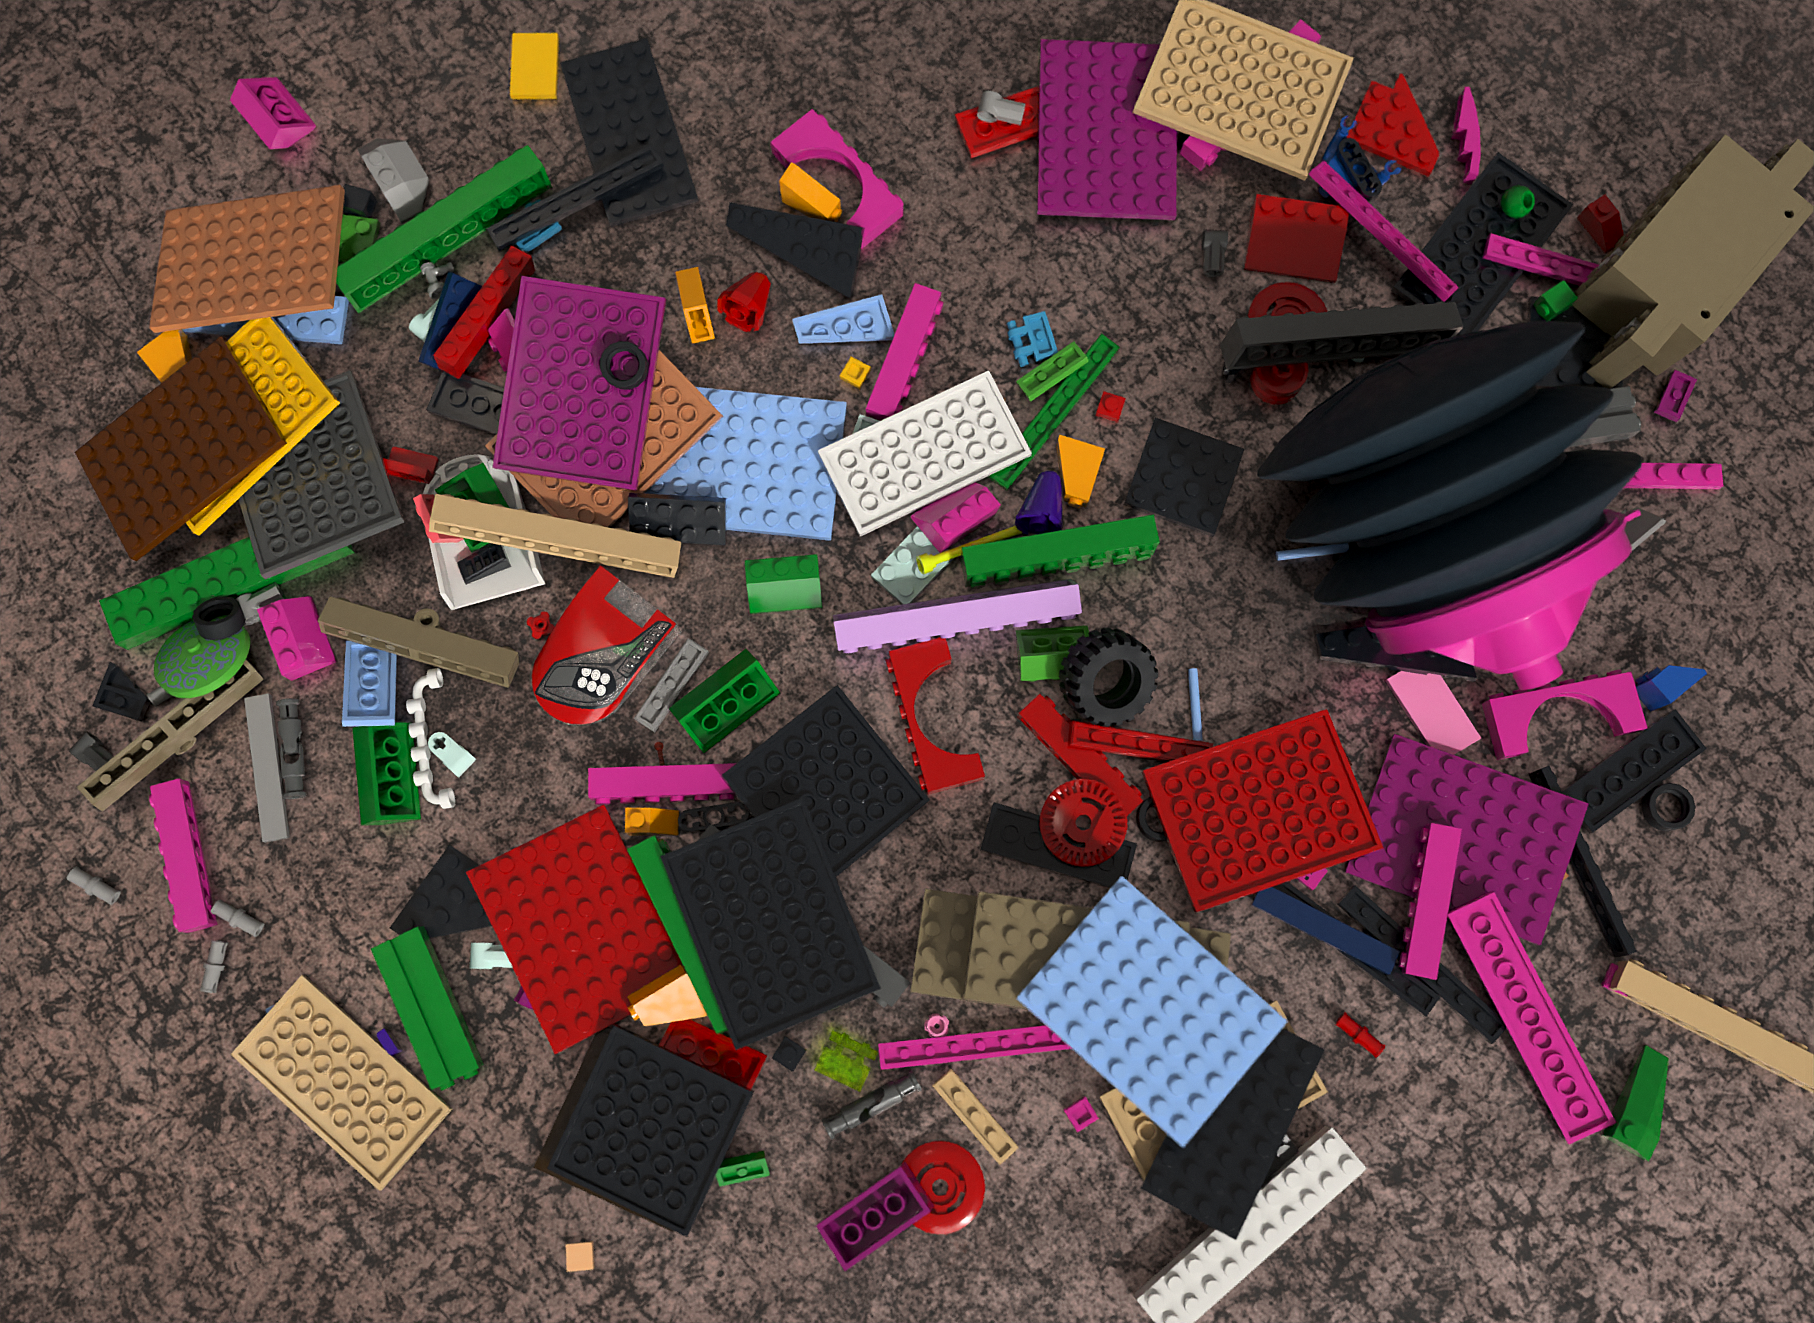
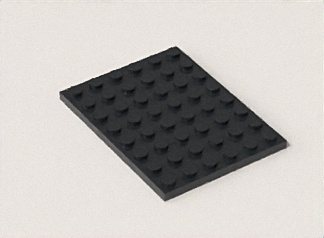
(770, 923)

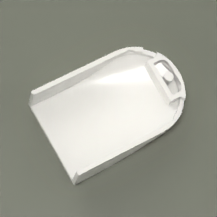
(525, 564)

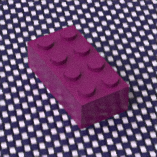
(875, 1216)

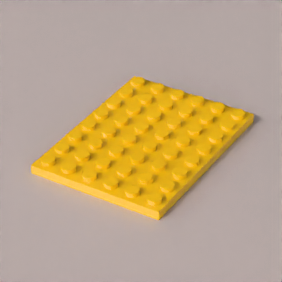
(288, 389)

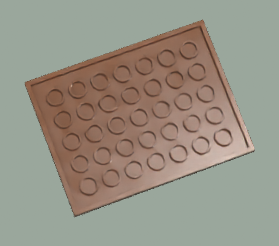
(248, 259)
(675, 424)

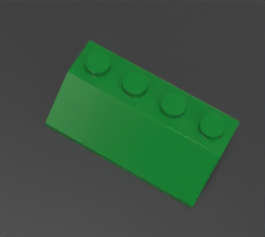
(724, 700)
(385, 774)

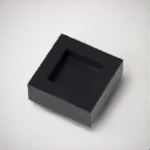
(789, 1054)

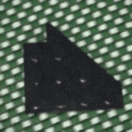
(444, 900)

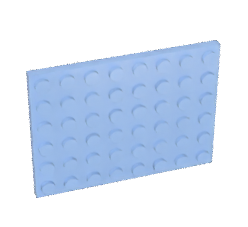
(764, 463)
(1152, 1011)

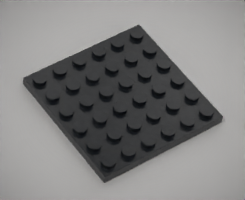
(842, 772)
(651, 1130)

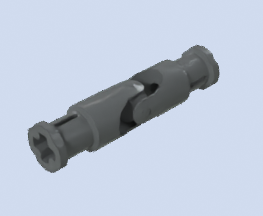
(290, 732)
(855, 1114)

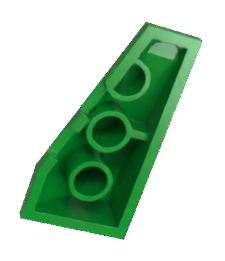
(1640, 1106)

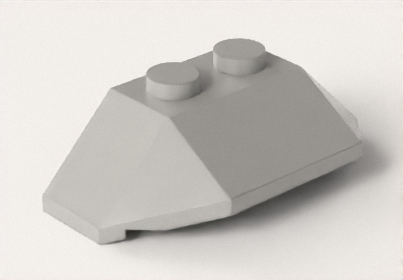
(397, 175)

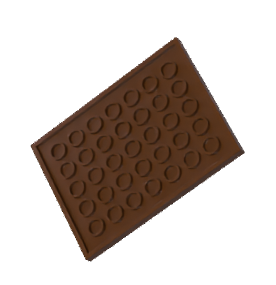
(179, 448)

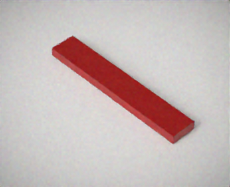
(1132, 742)

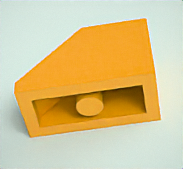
(651, 822)

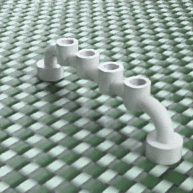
(420, 730)

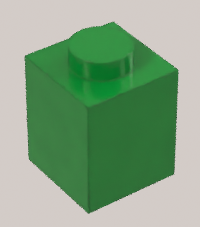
(1555, 301)

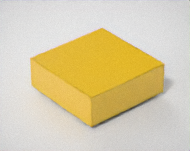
(855, 372)

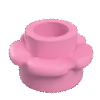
(930, 1025)

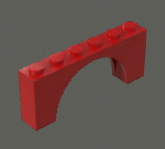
(938, 767)

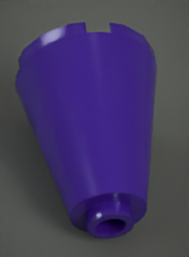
(1042, 506)

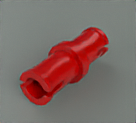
(1360, 1035)

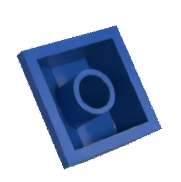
(1666, 684)

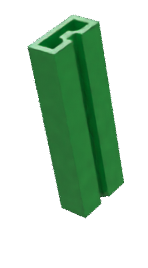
(427, 1008)

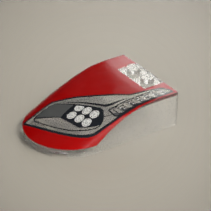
(599, 651)

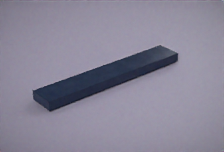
(1326, 929)

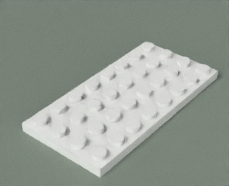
(924, 453)

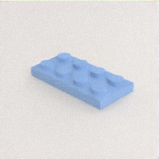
(369, 686)

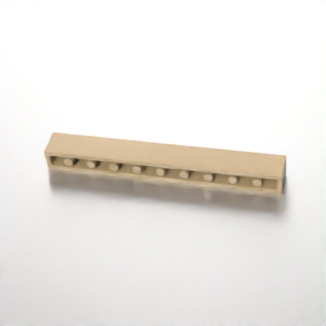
(554, 535)
(1715, 1023)

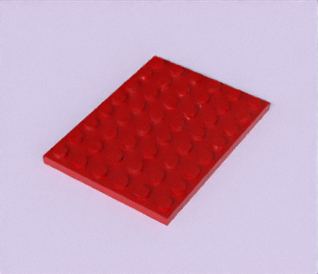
(1261, 810)
(575, 926)

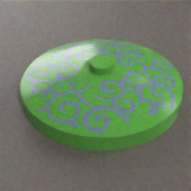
(196, 666)

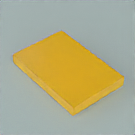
(534, 66)

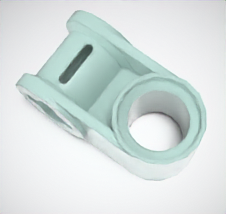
(453, 755)

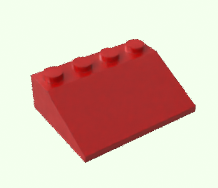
(1295, 238)

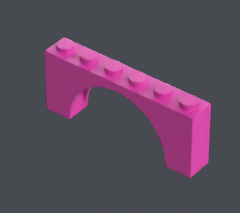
(813, 138)
(1610, 695)

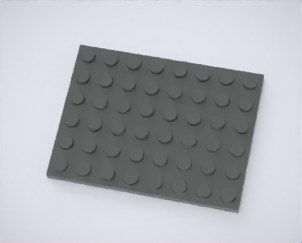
(323, 490)

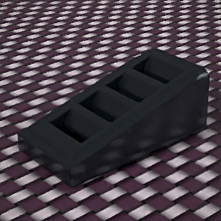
(486, 570)

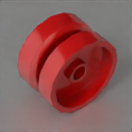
(1278, 383)

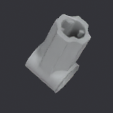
(994, 107)
(251, 602)

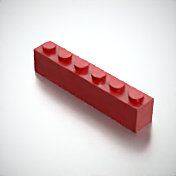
(492, 299)
(1054, 732)

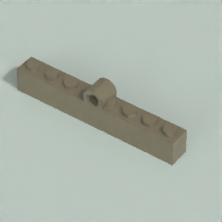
(419, 640)
(167, 736)

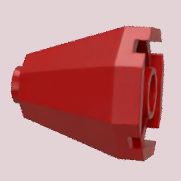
(745, 302)

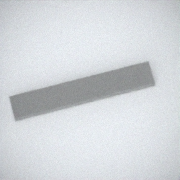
(266, 768)

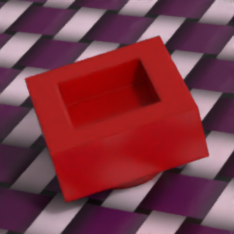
(1110, 406)

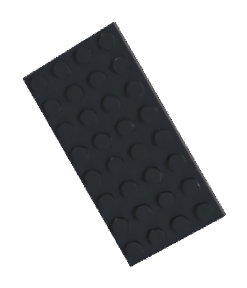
(621, 112)
(1461, 242)
(1234, 1148)

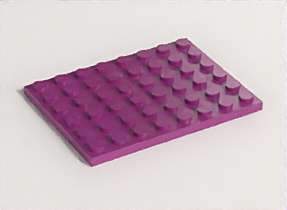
(1091, 145)
(556, 404)
(1510, 841)

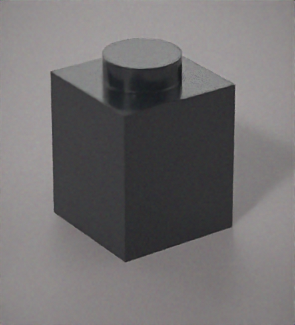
(358, 202)

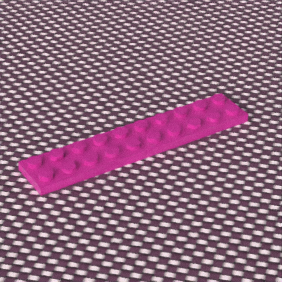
(1531, 1018)

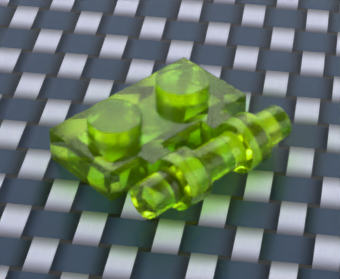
(842, 1068)

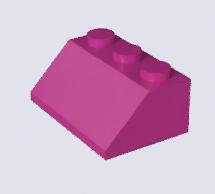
(271, 111)
(501, 334)
(956, 515)
(296, 636)

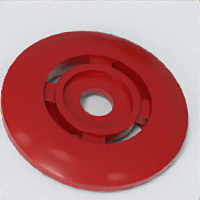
(1286, 298)
(1106, 829)
(960, 1172)

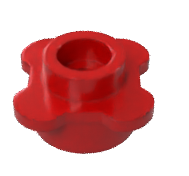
(538, 632)

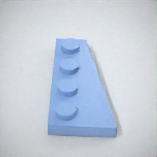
(846, 323)

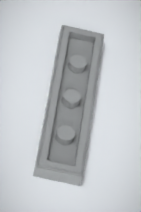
(671, 685)

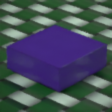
(388, 1042)

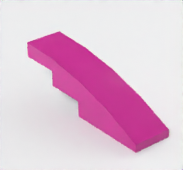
(1468, 132)

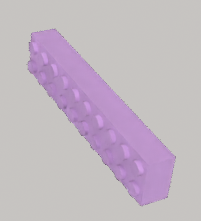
(957, 614)

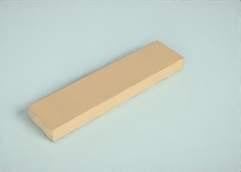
(975, 1116)

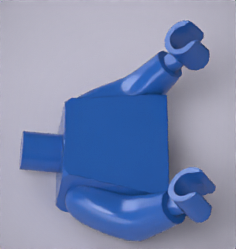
(1332, 160)

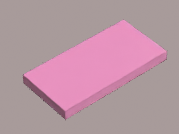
(1433, 711)

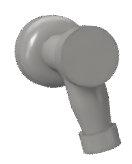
(432, 273)

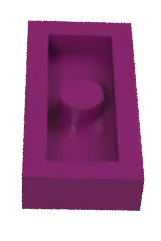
(1675, 395)

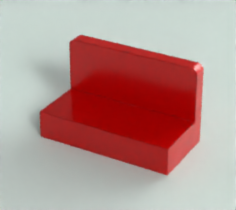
(411, 465)

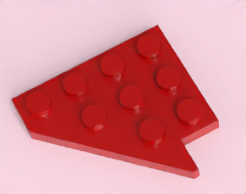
(1394, 127)

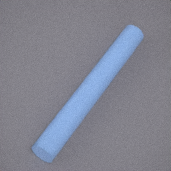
(1312, 551)
(1195, 704)

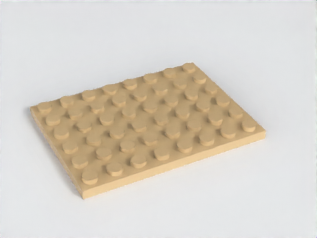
(1243, 86)

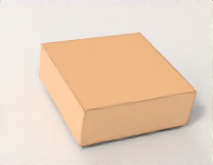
(580, 1256)

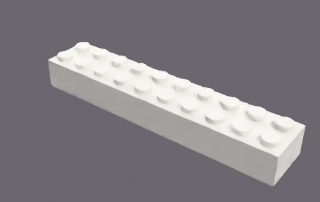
(1283, 1205)

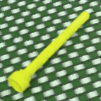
(928, 562)

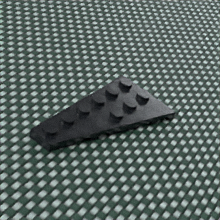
(814, 245)
(1363, 647)

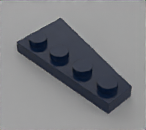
(453, 302)

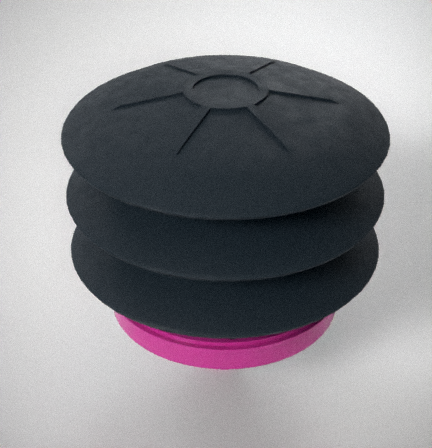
(1464, 499)

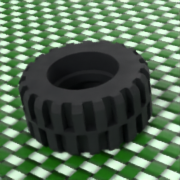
(1131, 691)

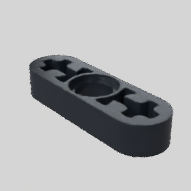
(1359, 158)
(696, 826)

